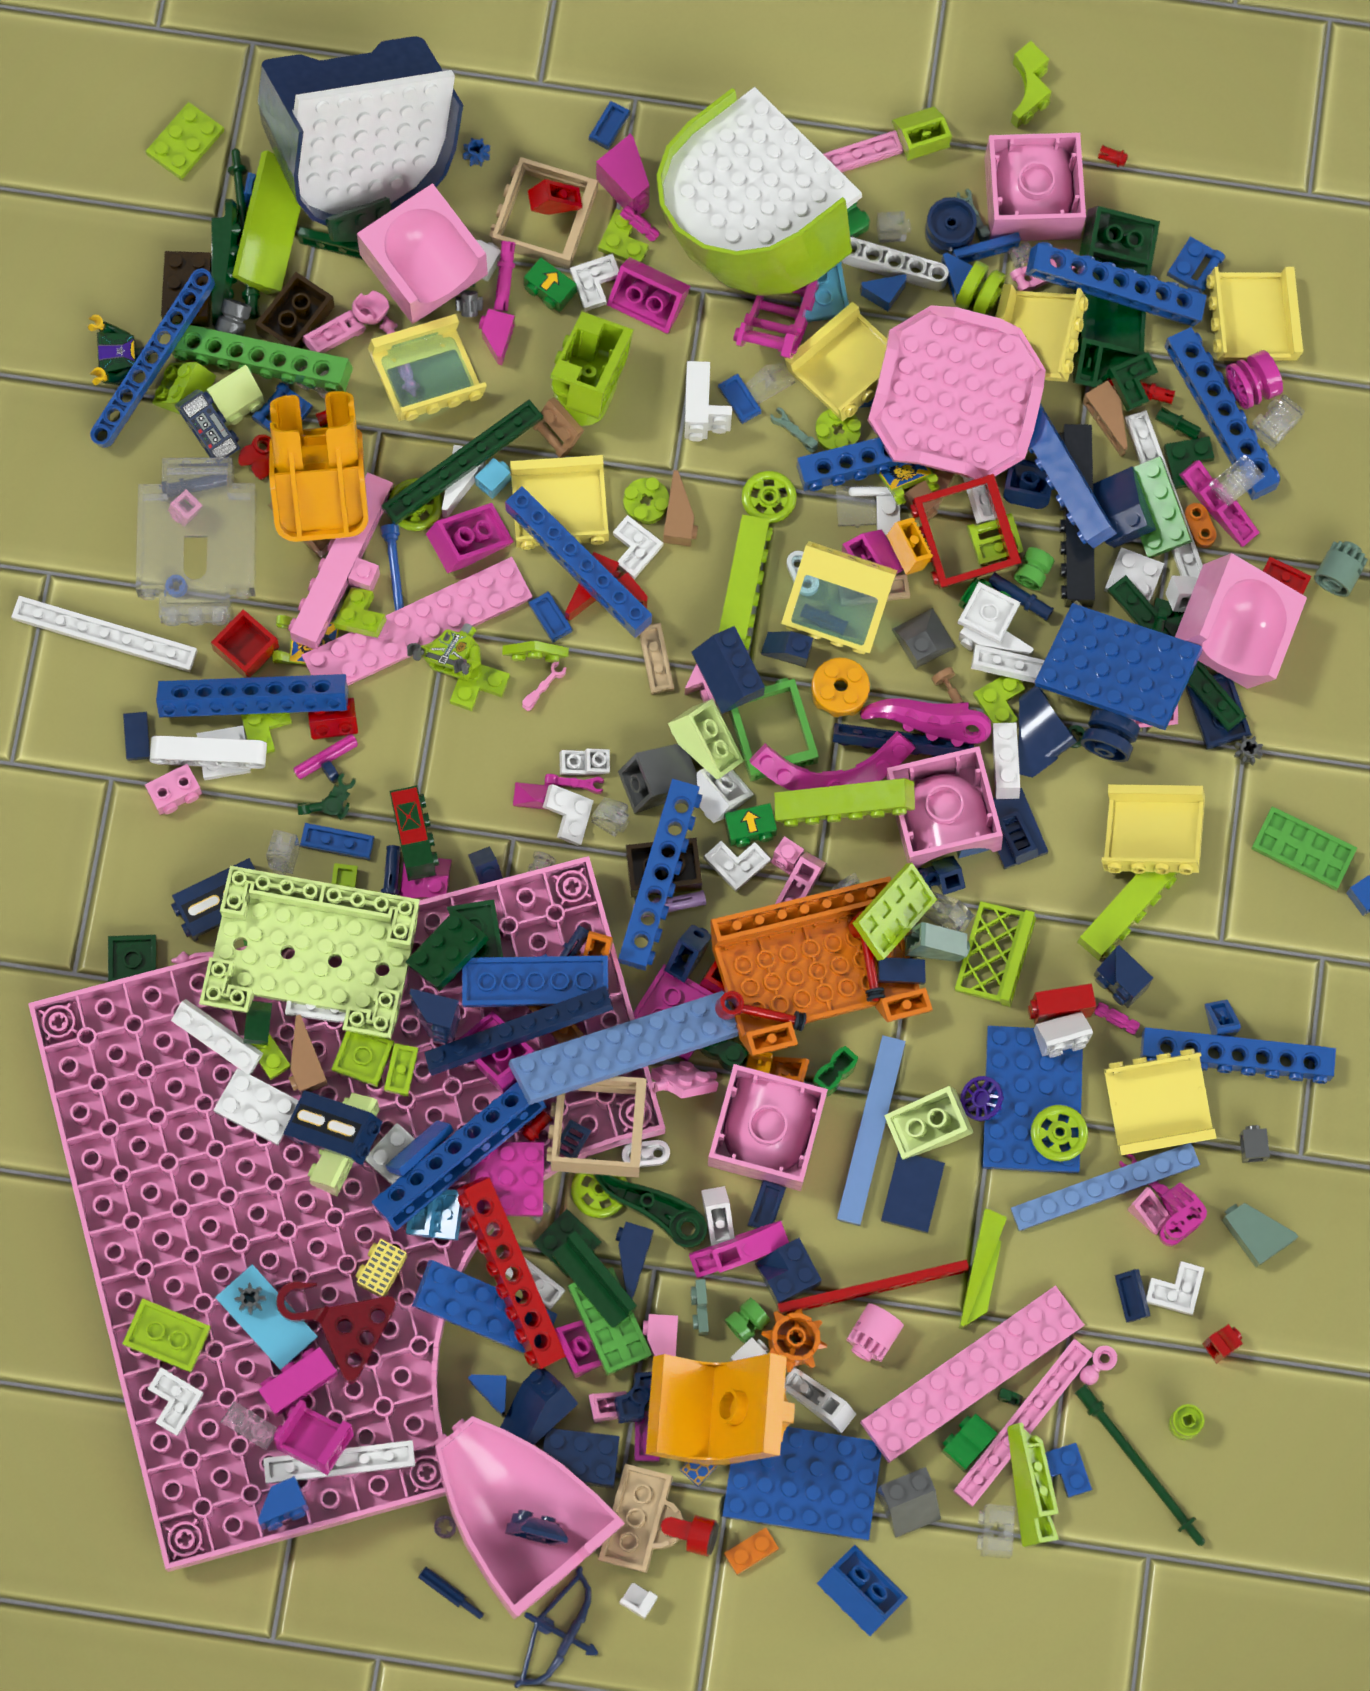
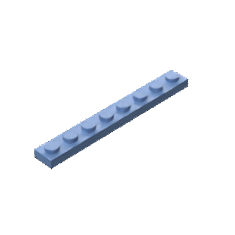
(1104, 1186)

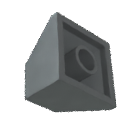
(923, 638)

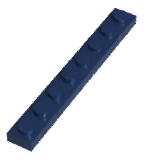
(518, 1030)

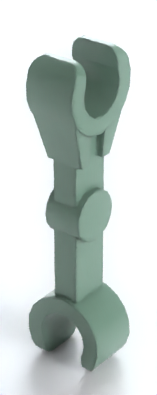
(982, 230)
(808, 442)

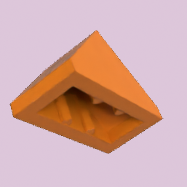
(598, 945)
(790, 1068)

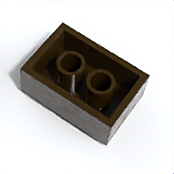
(177, 271)
(295, 312)
(686, 881)

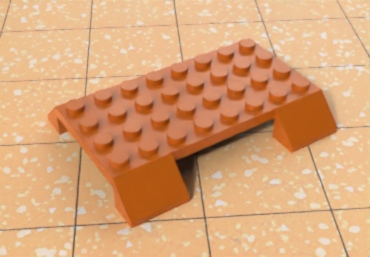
(806, 962)

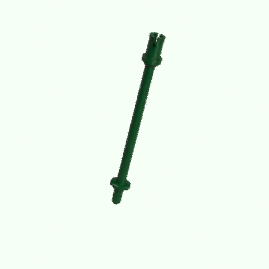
(250, 294)
(1096, 1409)

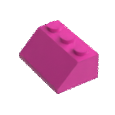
(648, 295)

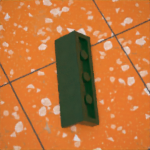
(594, 1280)

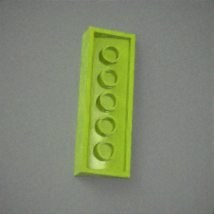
(267, 229)

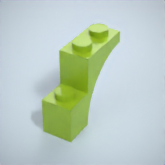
(1032, 66)

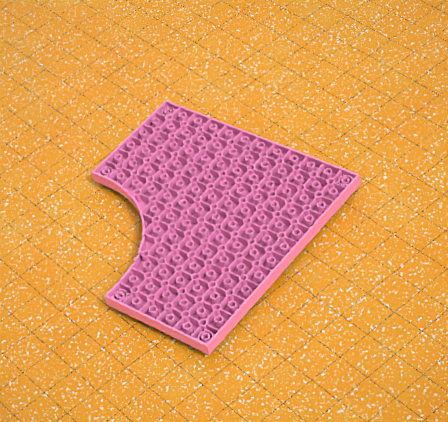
(192, 1200)

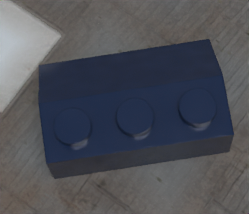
(728, 670)
(437, 1015)

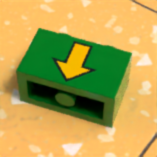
(549, 285)
(750, 825)

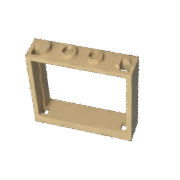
(543, 171)
(617, 1084)

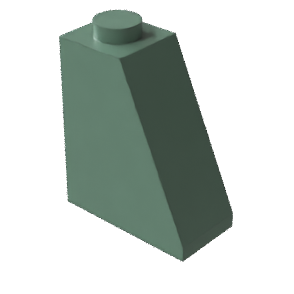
(936, 943)
(1257, 1233)

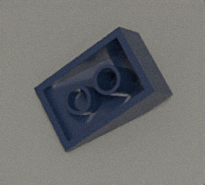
(1124, 506)
(538, 1406)

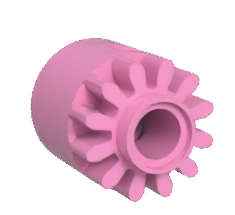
(874, 1333)

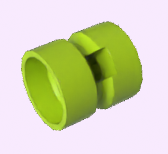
(1186, 1422)

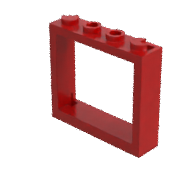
(1002, 523)

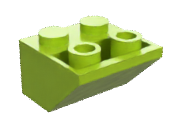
(922, 132)
(179, 382)

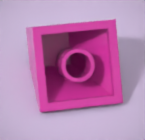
(428, 886)

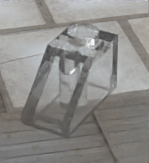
(949, 913)

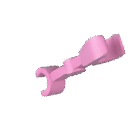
(531, 699)

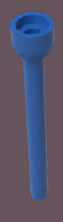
(390, 534)

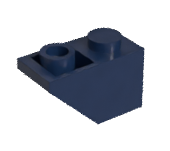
(485, 866)

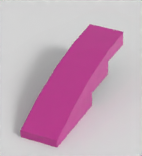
(1231, 517)

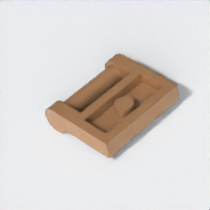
(562, 424)

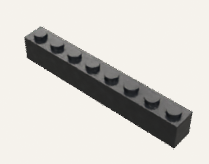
(1078, 557)

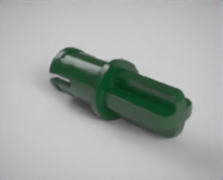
(1178, 423)

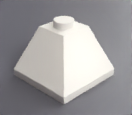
(721, 794)

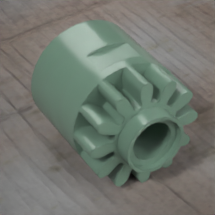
(1341, 568)

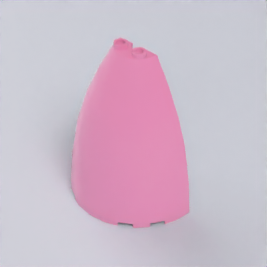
(495, 1475)

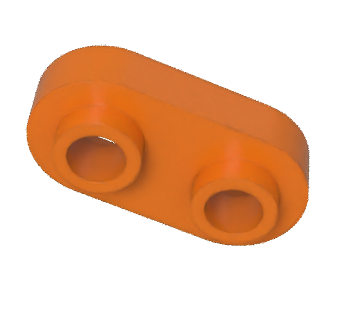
(1200, 524)

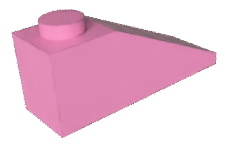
(802, 878)
(661, 1334)

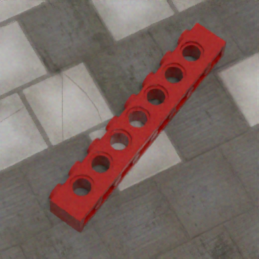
(550, 1348)

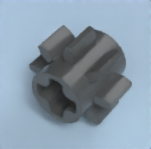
(469, 303)
(1250, 744)
(250, 1306)

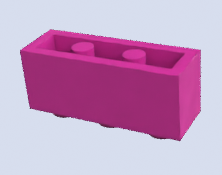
(297, 1381)

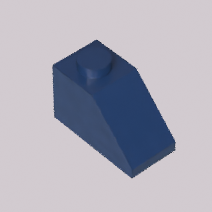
(788, 647)

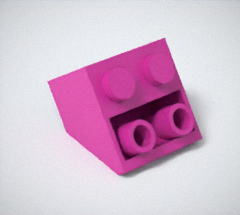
(874, 548)

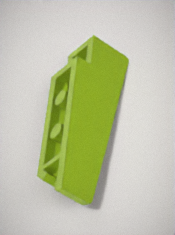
(983, 1267)
(1032, 1487)

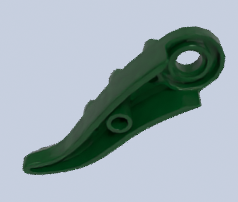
(225, 248)
(659, 1207)

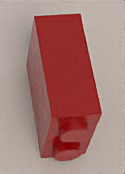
(1062, 1002)

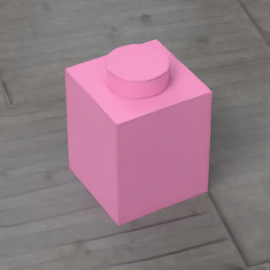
(364, 575)

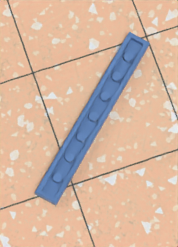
(871, 1130)

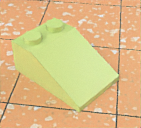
(706, 738)
(929, 1123)

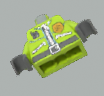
(450, 653)

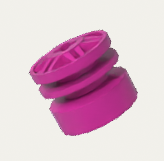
(1254, 379)

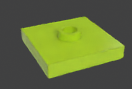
(363, 1057)

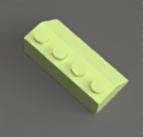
(331, 1168)

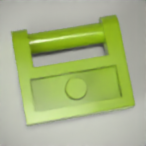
(991, 548)

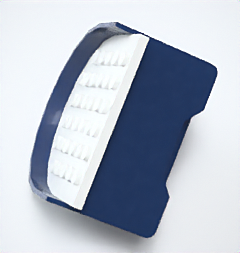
(360, 125)

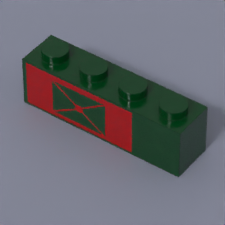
(413, 834)

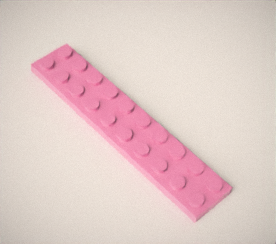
(467, 601)
(972, 1374)

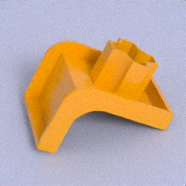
(718, 1409)

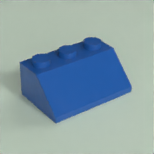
(862, 1590)

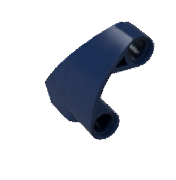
(1040, 733)

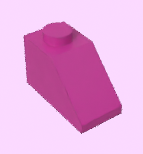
(497, 332)

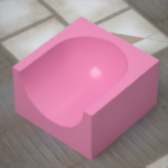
(1035, 186)
(422, 253)
(1241, 620)
(951, 807)
(767, 1127)

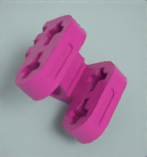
(1181, 1203)

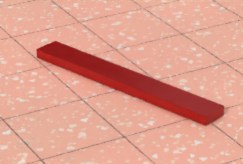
(873, 1287)

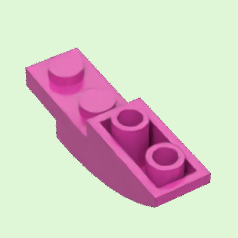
(739, 1250)

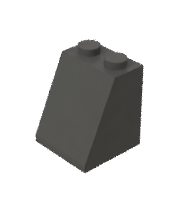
(650, 774)
(909, 1502)

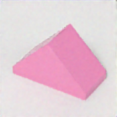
(1149, 1211)
(603, 1406)

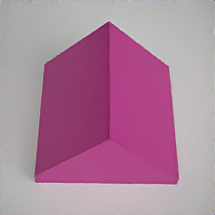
(578, 1348)

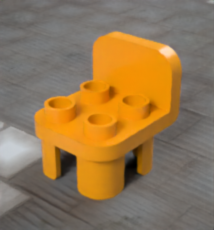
(317, 471)

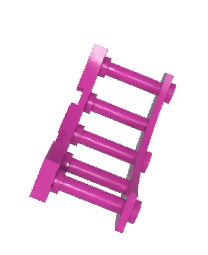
(794, 332)

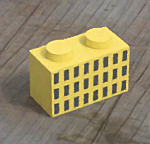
(381, 1268)

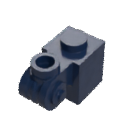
(945, 874)

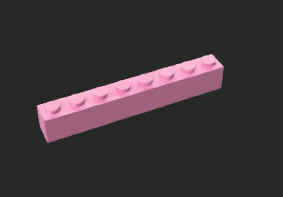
(333, 574)

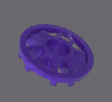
(982, 1098)

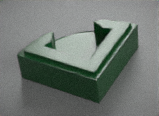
(1010, 1397)

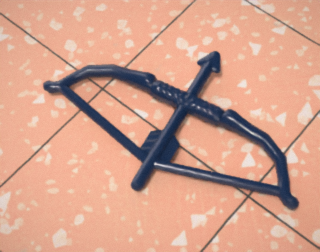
(546, 1626)

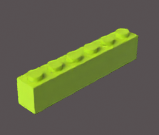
(745, 576)
(844, 801)
(1124, 911)

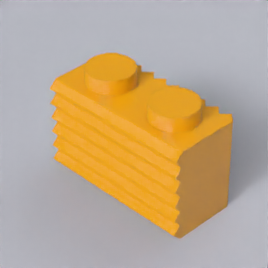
(909, 545)

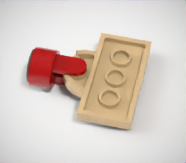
(652, 1522)

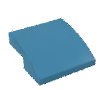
(438, 1219)

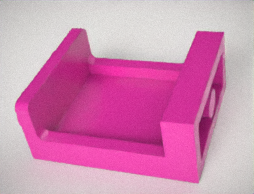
(312, 1438)

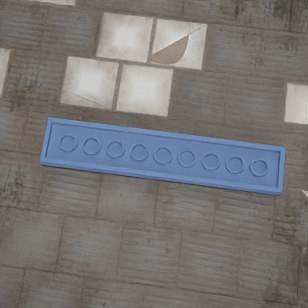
(621, 1048)

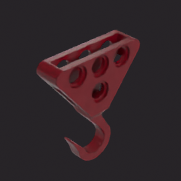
(343, 1344)

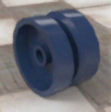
(950, 225)
(1110, 735)

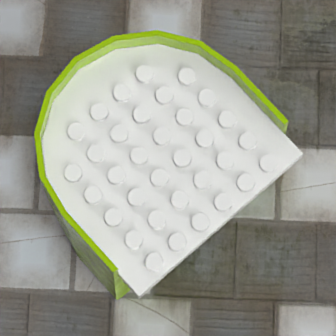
(754, 197)

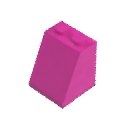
(624, 176)

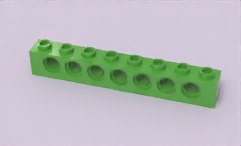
(273, 353)

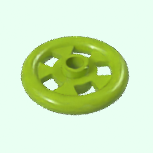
(757, 482)
(415, 522)
(1075, 1121)
(594, 1209)

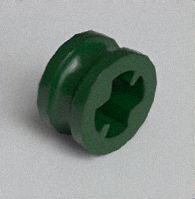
(1079, 731)

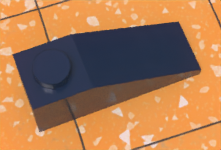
(633, 1249)

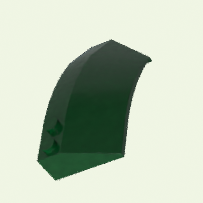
(1112, 330)

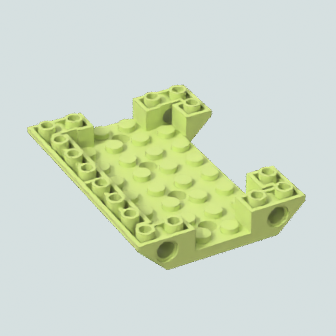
(318, 924)

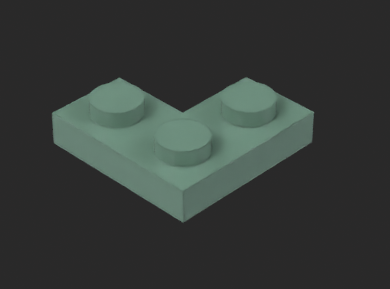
(699, 1298)

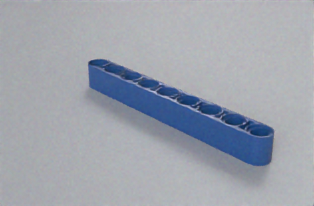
(153, 346)

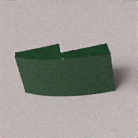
(258, 1023)

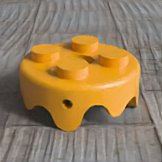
(840, 702)

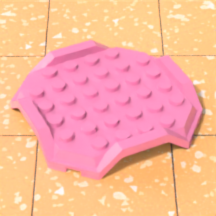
(957, 392)

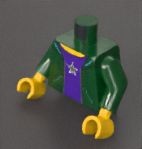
(115, 352)

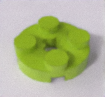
(825, 432)
(641, 512)

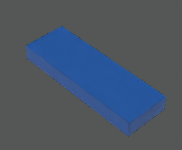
(987, 248)
(337, 841)
(419, 1148)

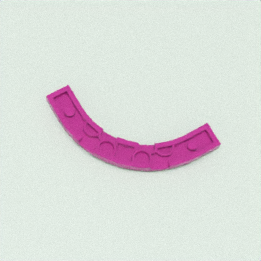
(798, 778)

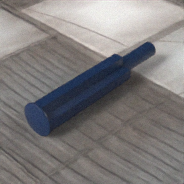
(448, 1591)

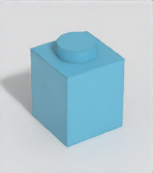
(493, 477)

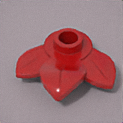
(256, 457)

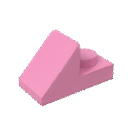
(696, 683)

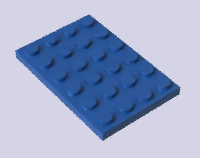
(1118, 666)
(1028, 1086)
(814, 1485)

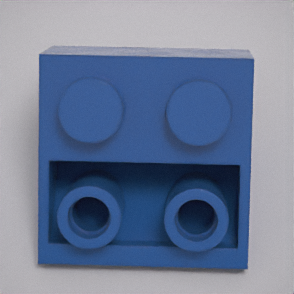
(283, 1502)

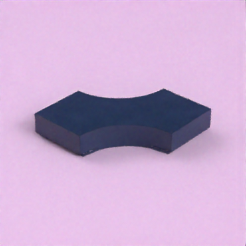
(632, 1404)

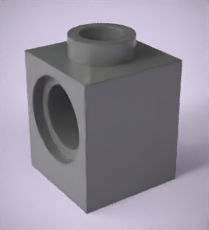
(1254, 1144)

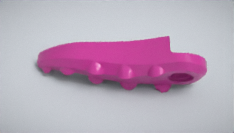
(933, 719)

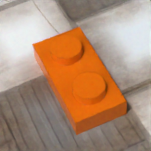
(751, 1551)

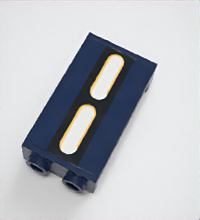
(202, 903)
(333, 1127)

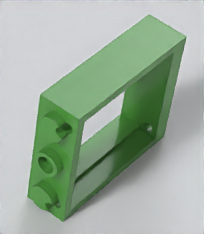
(800, 759)

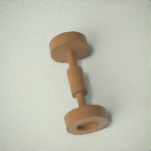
(943, 677)

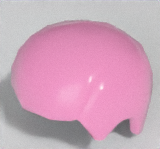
(370, 308)

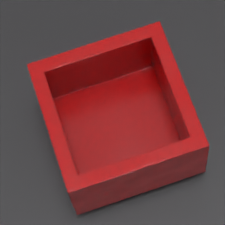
(245, 644)

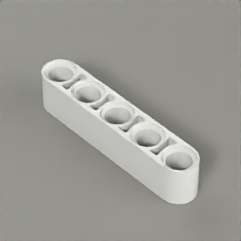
(905, 261)
(208, 752)

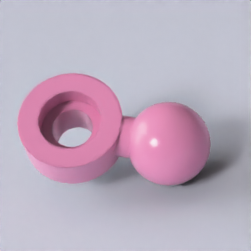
(1090, 1374)

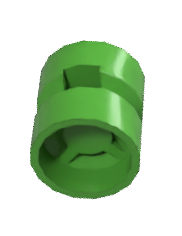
(1035, 566)
(747, 1320)

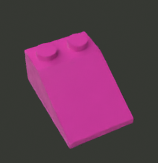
(468, 537)
(496, 1065)

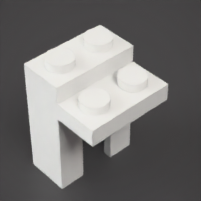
(699, 415)

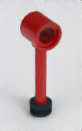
(874, 993)
(798, 1019)

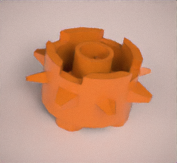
(805, 1333)

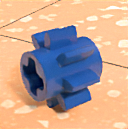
(476, 145)

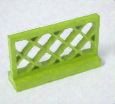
(1016, 952)

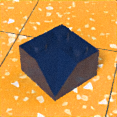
(1123, 977)
(788, 1272)

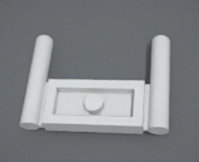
(886, 508)

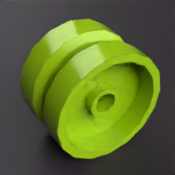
(979, 289)

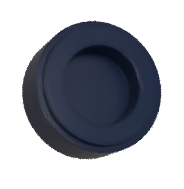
(330, 771)

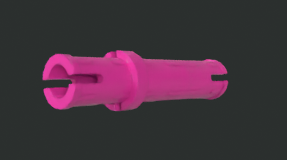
(504, 275)

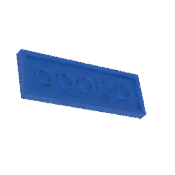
(530, 980)
(469, 1305)

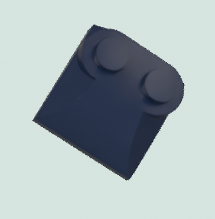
(1027, 486)
(536, 1529)

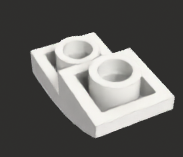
(585, 762)

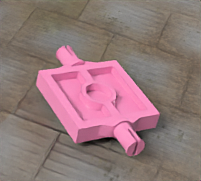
(683, 1080)

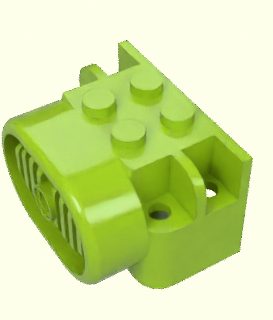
(590, 367)

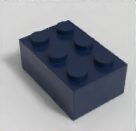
(587, 1455)

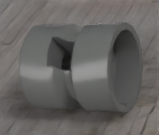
(233, 315)

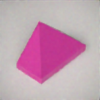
(529, 795)

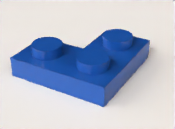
(1069, 1465)

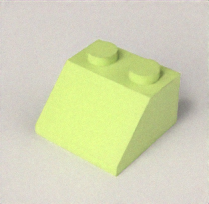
(236, 396)

